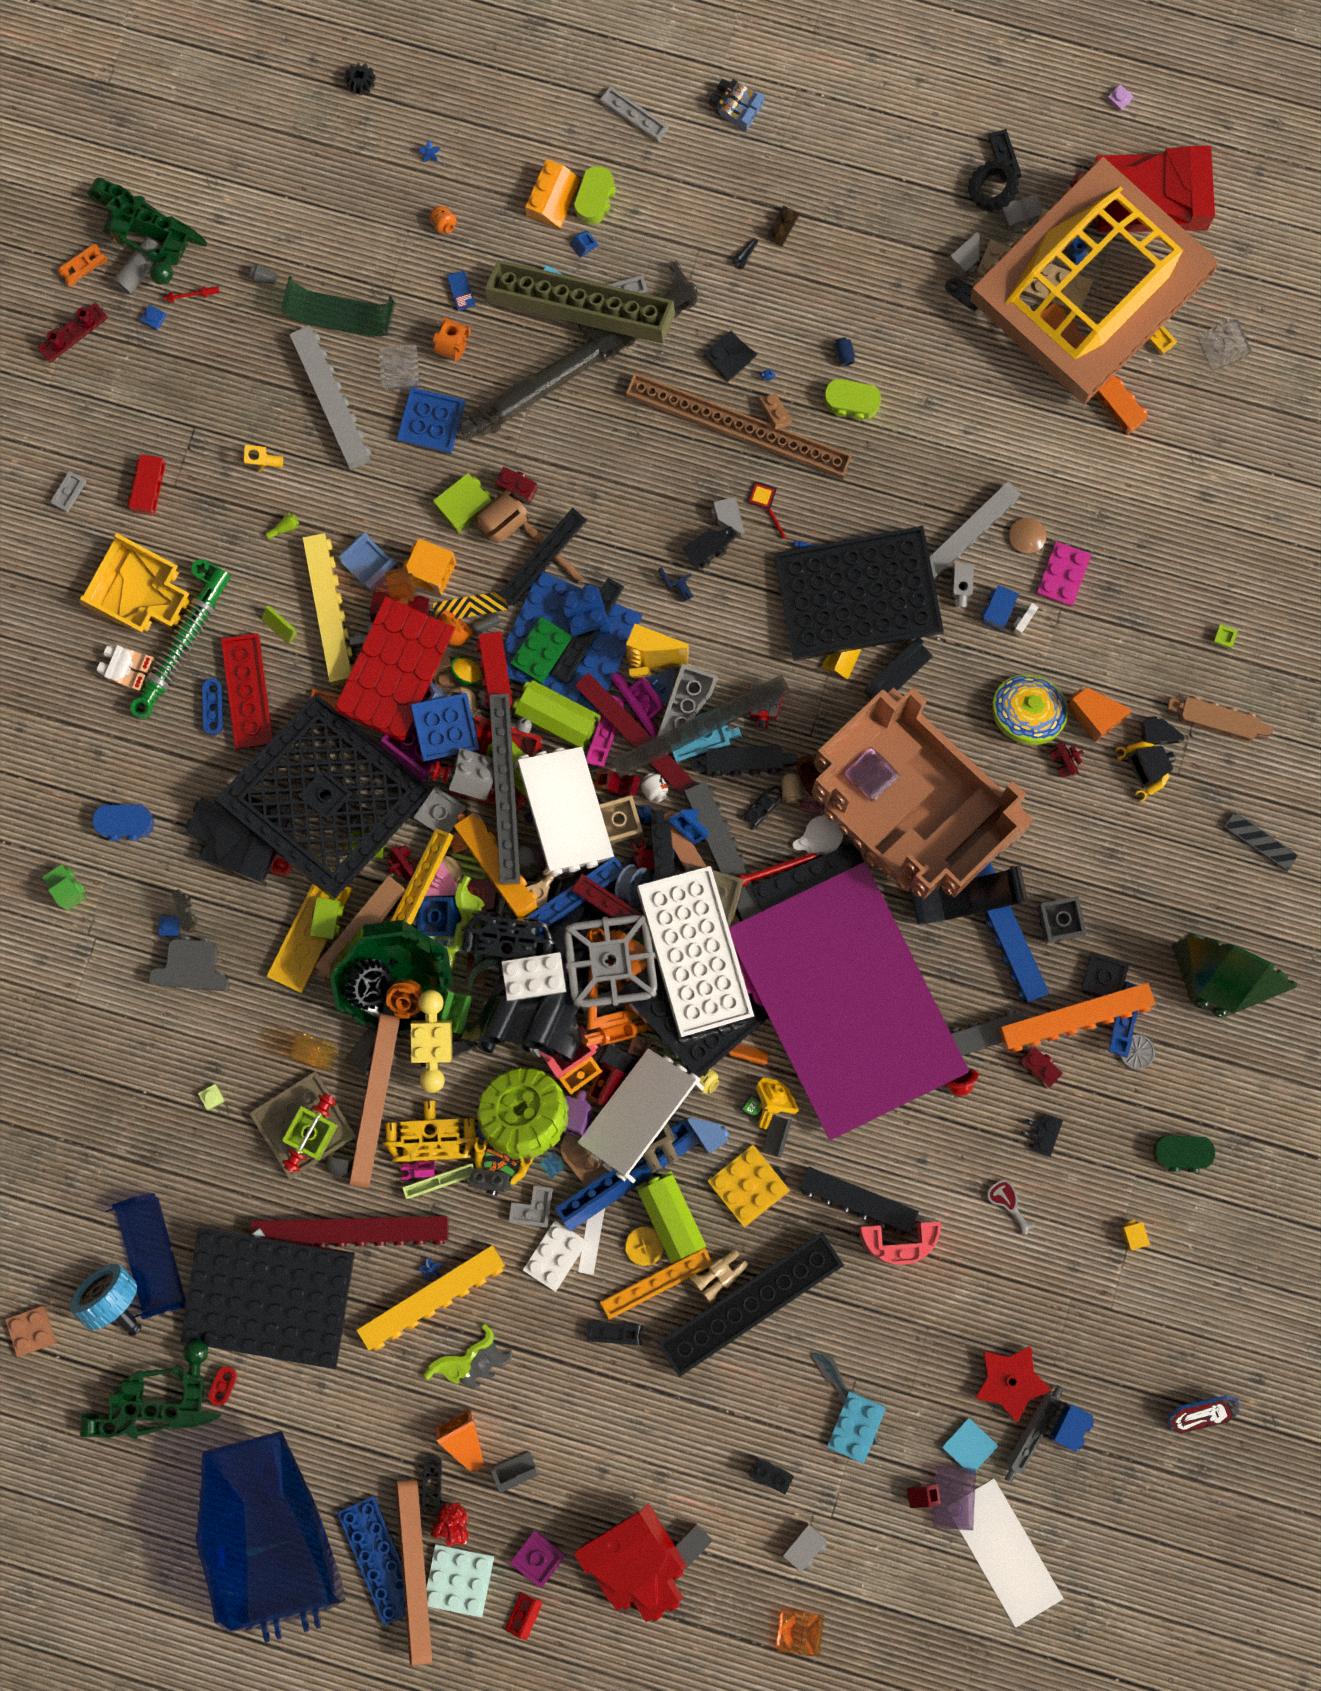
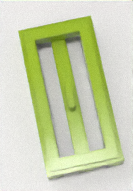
(456, 856)

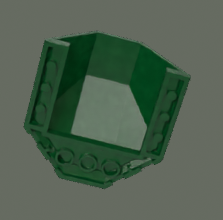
(1226, 976)

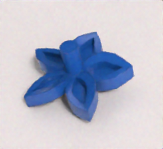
(429, 152)
(430, 1269)

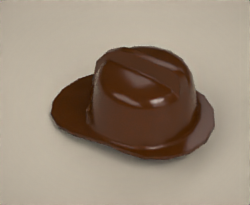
(808, 772)

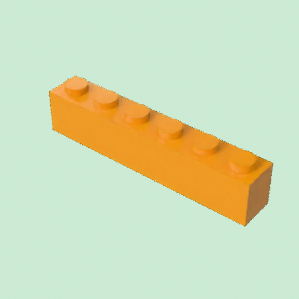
(486, 853)

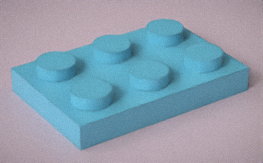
(856, 1427)

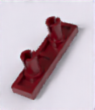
(71, 333)

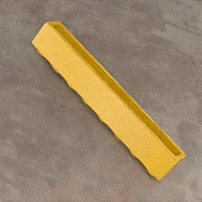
(430, 1298)

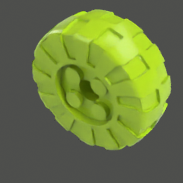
(523, 1113)

